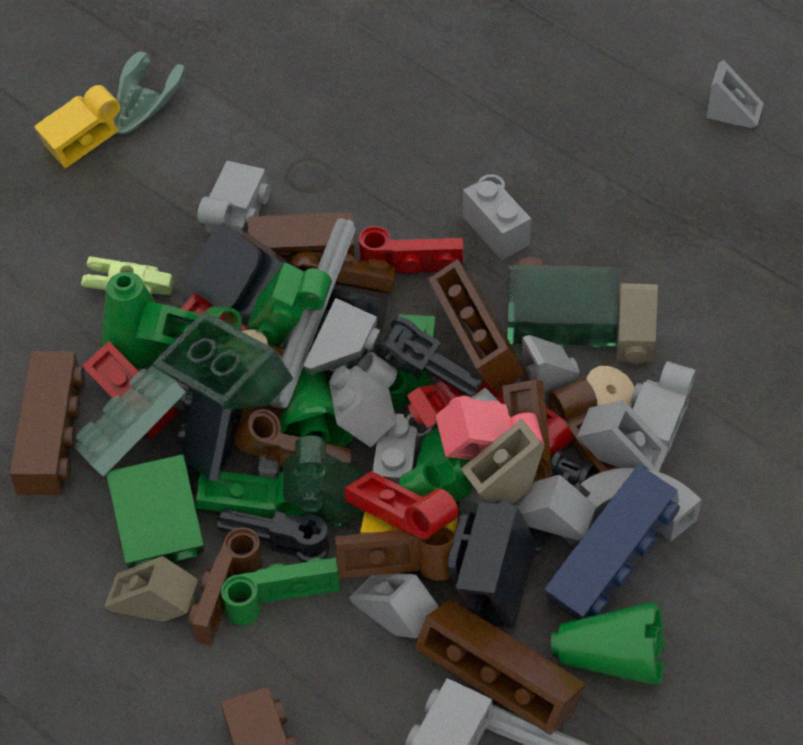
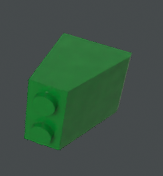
(155, 511)

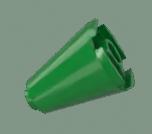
(122, 316)
(313, 411)
(615, 643)

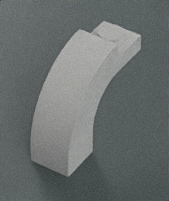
(604, 486)

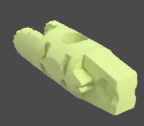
(155, 281)

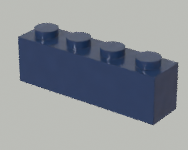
(613, 545)

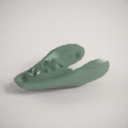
(140, 103)

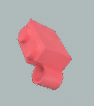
(473, 424)

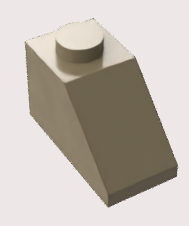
(636, 323)
(507, 465)
(152, 591)

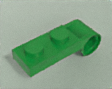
(245, 494)
(277, 584)

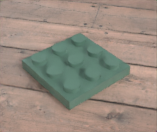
(127, 419)

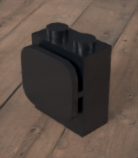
(234, 270)
(492, 561)

